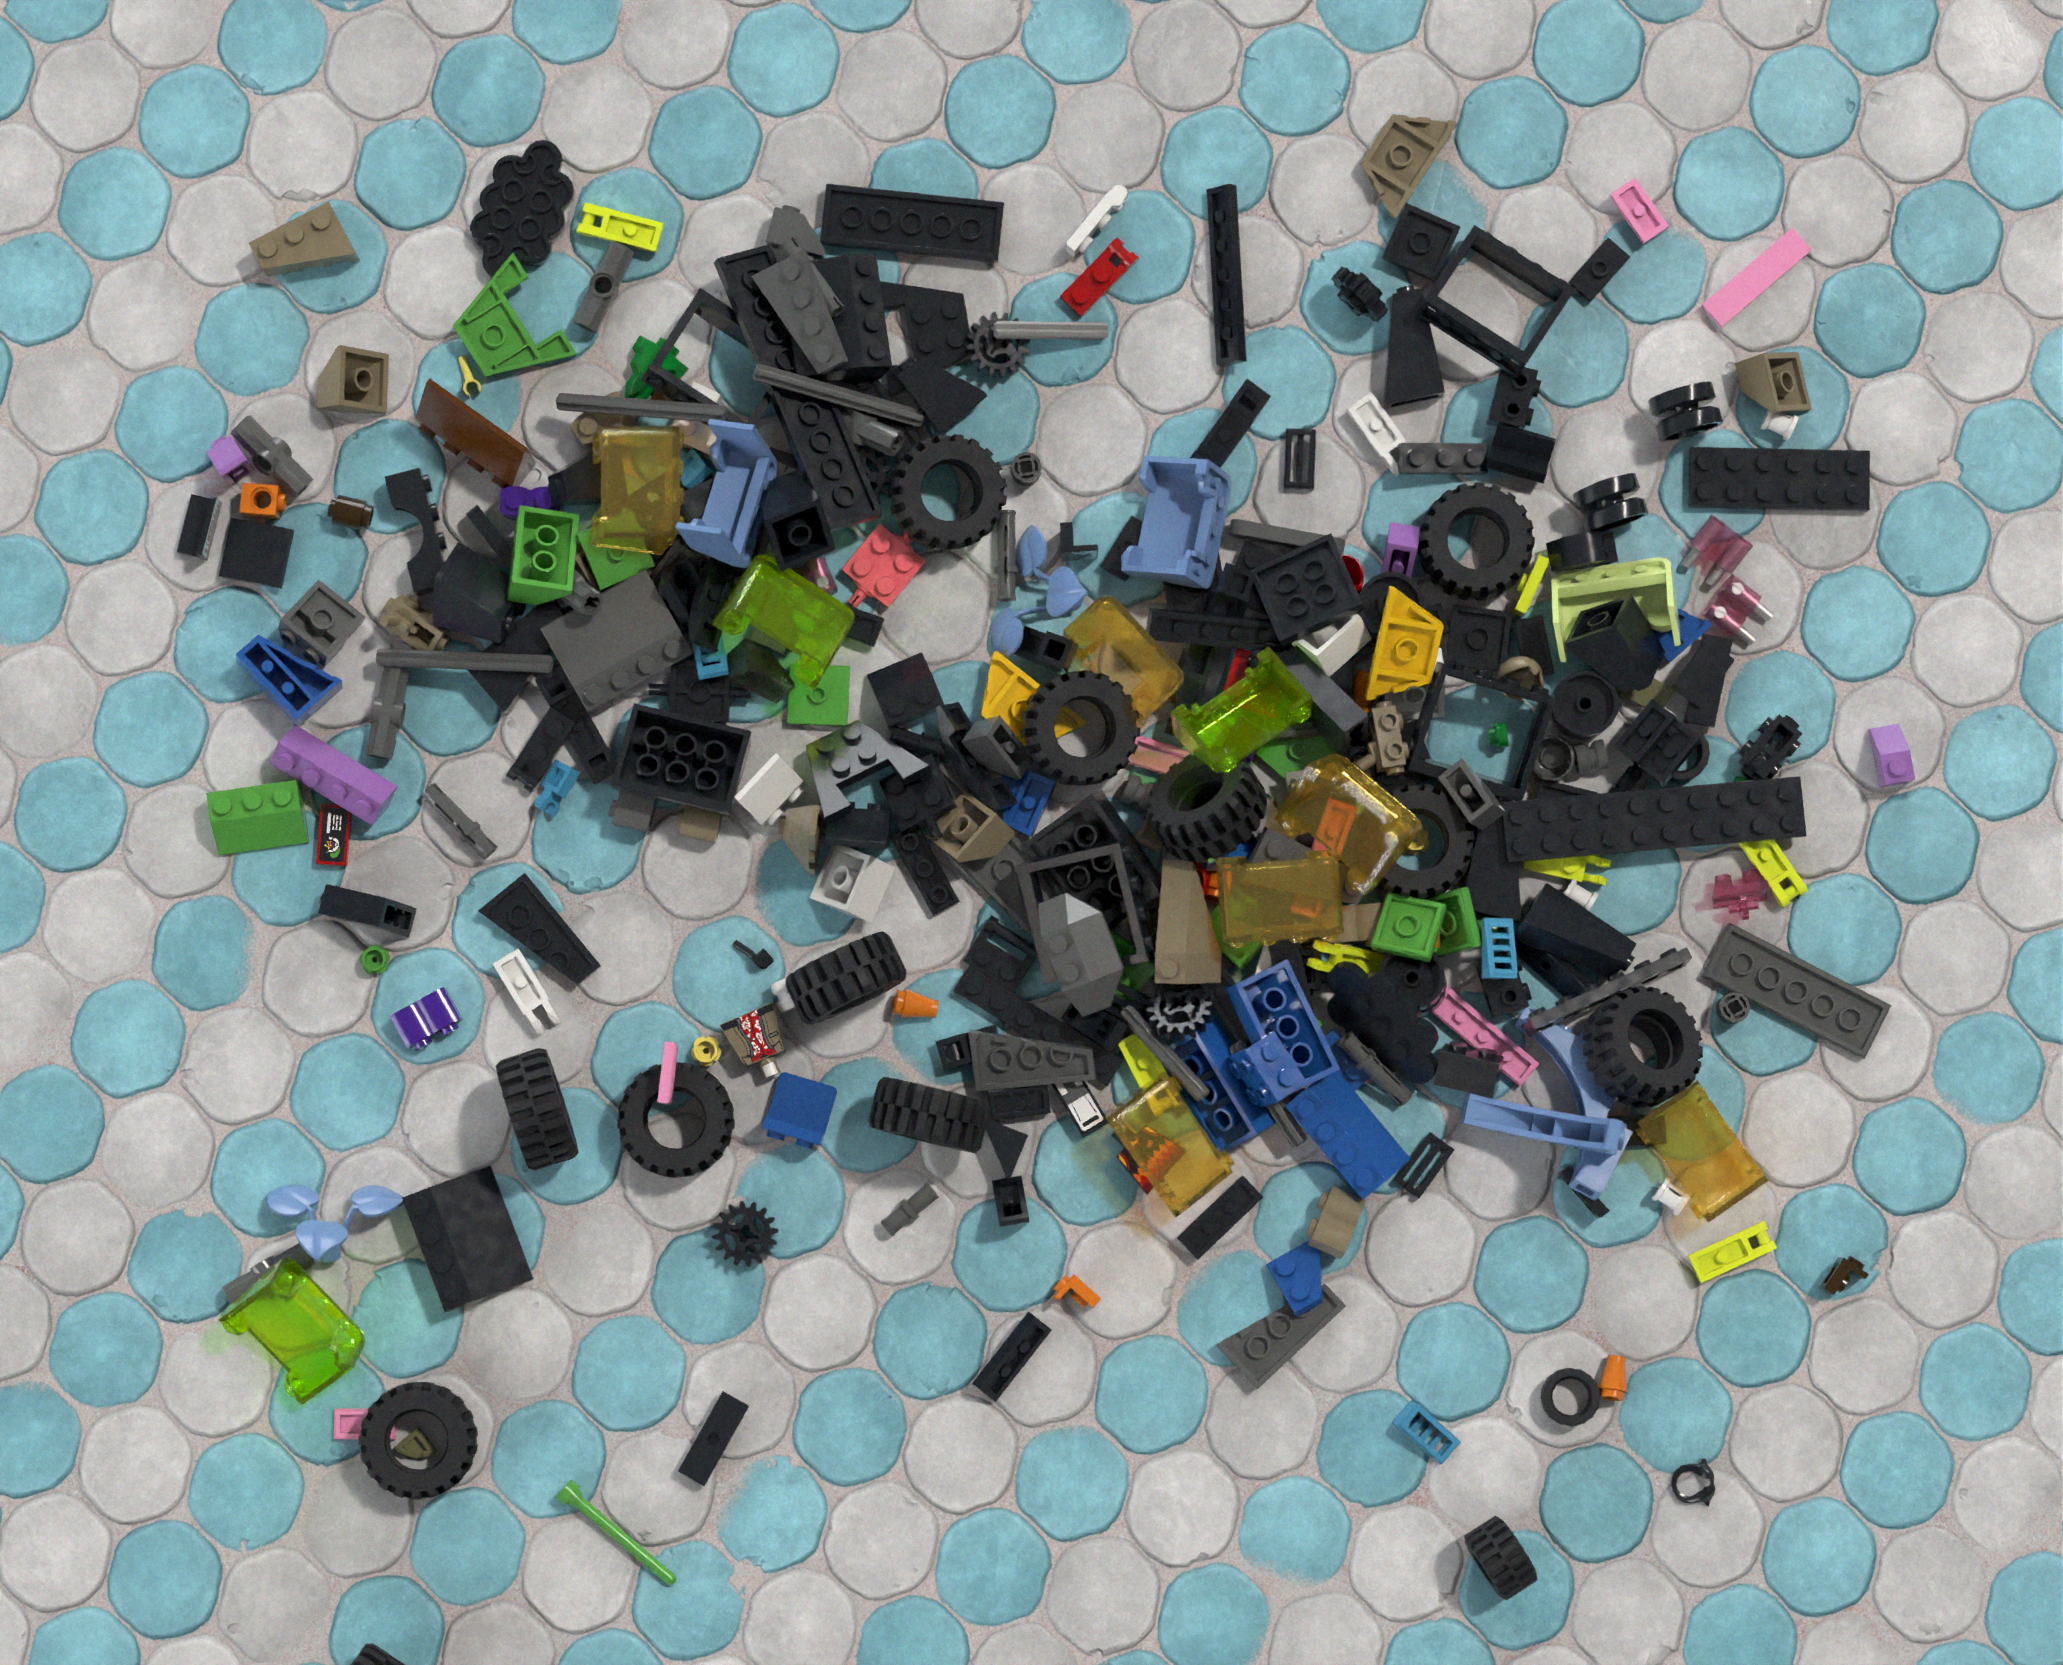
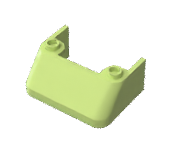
(1646, 579)

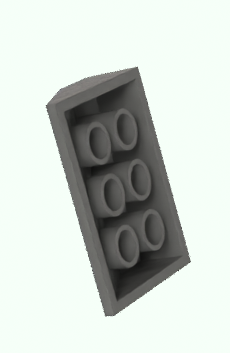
(619, 644)

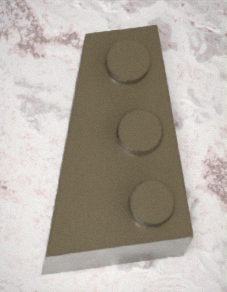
(304, 243)

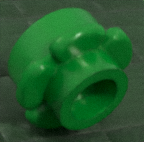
(1498, 735)

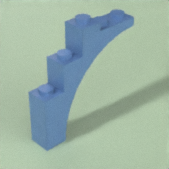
(1566, 1050)
(1545, 1125)

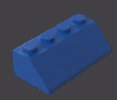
(1278, 1004)
(1226, 1111)
(1348, 1133)

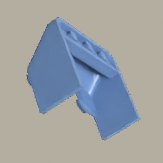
(736, 497)

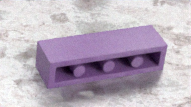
(333, 774)

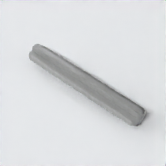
(1050, 330)

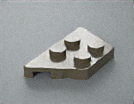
(1403, 157)

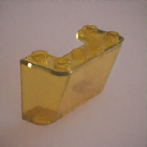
(638, 487)
(1111, 623)
(1280, 899)

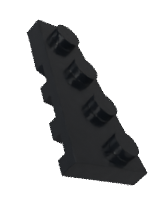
(538, 926)

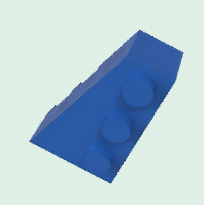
(286, 679)

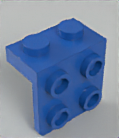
(1266, 1071)
(800, 1110)

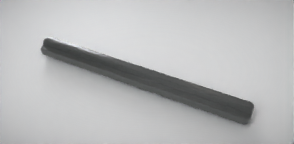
(838, 395)
(640, 407)
(464, 660)

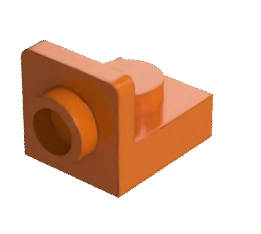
(1082, 1293)

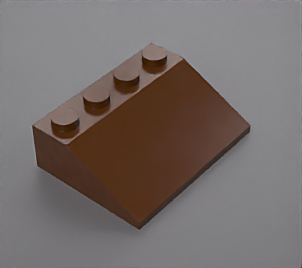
(473, 436)

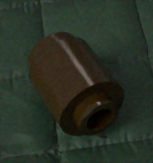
(351, 512)

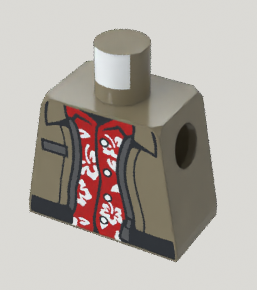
(757, 1038)

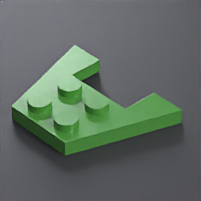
(497, 334)

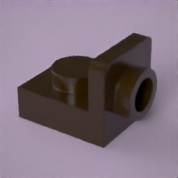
(1837, 1277)

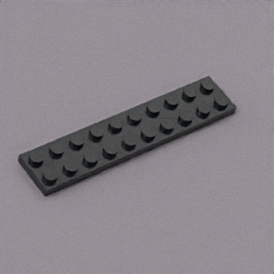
(810, 424)
(1653, 819)

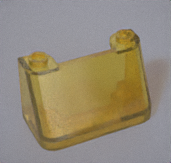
(1349, 815)
(1169, 1143)
(1701, 1152)

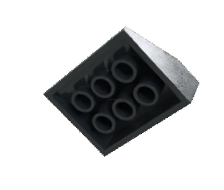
(860, 324)
(682, 759)
(1094, 879)
(467, 1238)

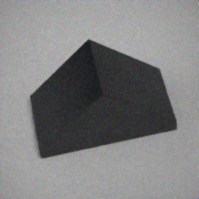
(1007, 1145)
(1010, 1201)

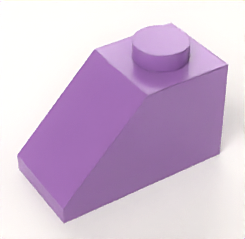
(230, 459)
(1400, 549)
(1891, 756)

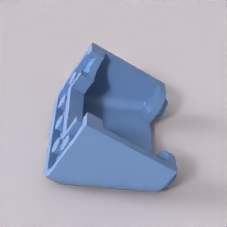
(1180, 521)

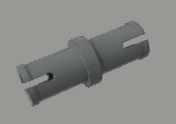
(909, 1209)

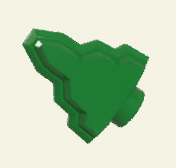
(645, 352)

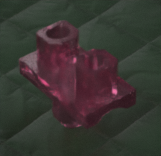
(1740, 897)

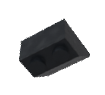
(905, 691)

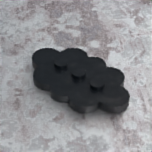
(523, 207)
(1383, 1020)

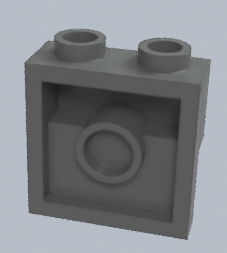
(319, 623)

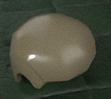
(1522, 669)

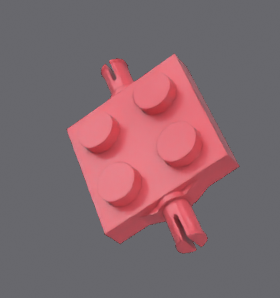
(882, 567)

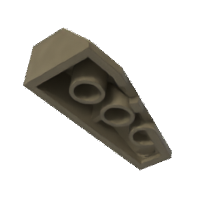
(803, 834)
(1185, 932)

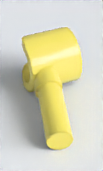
(467, 375)

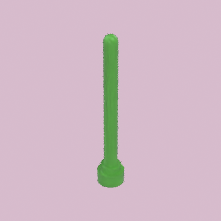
(572, 1496)

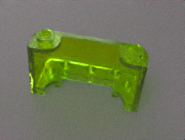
(790, 613)
(1243, 715)
(298, 1328)

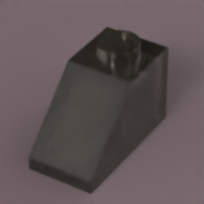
(758, 671)

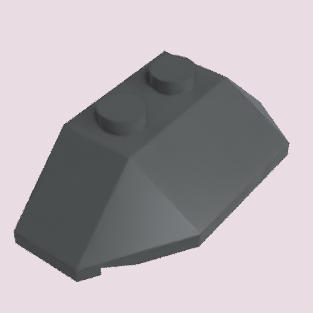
(1081, 952)

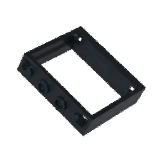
(722, 318)
(1476, 335)
(1518, 786)
(1130, 888)

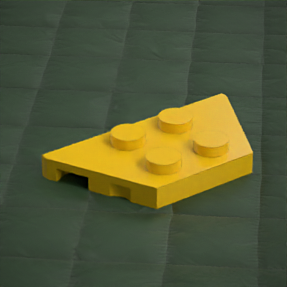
(1404, 647)
(1007, 694)

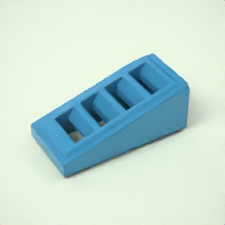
(712, 670)
(1488, 959)
(1408, 1414)

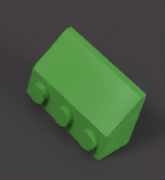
(542, 555)
(258, 817)

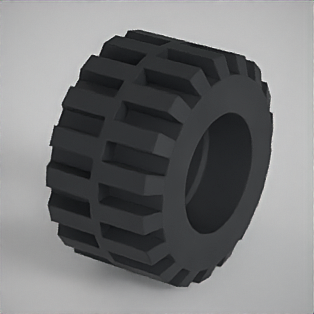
(1501, 1558)

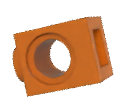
(250, 495)

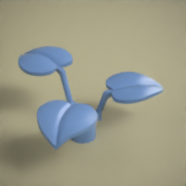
(1063, 595)
(324, 1238)

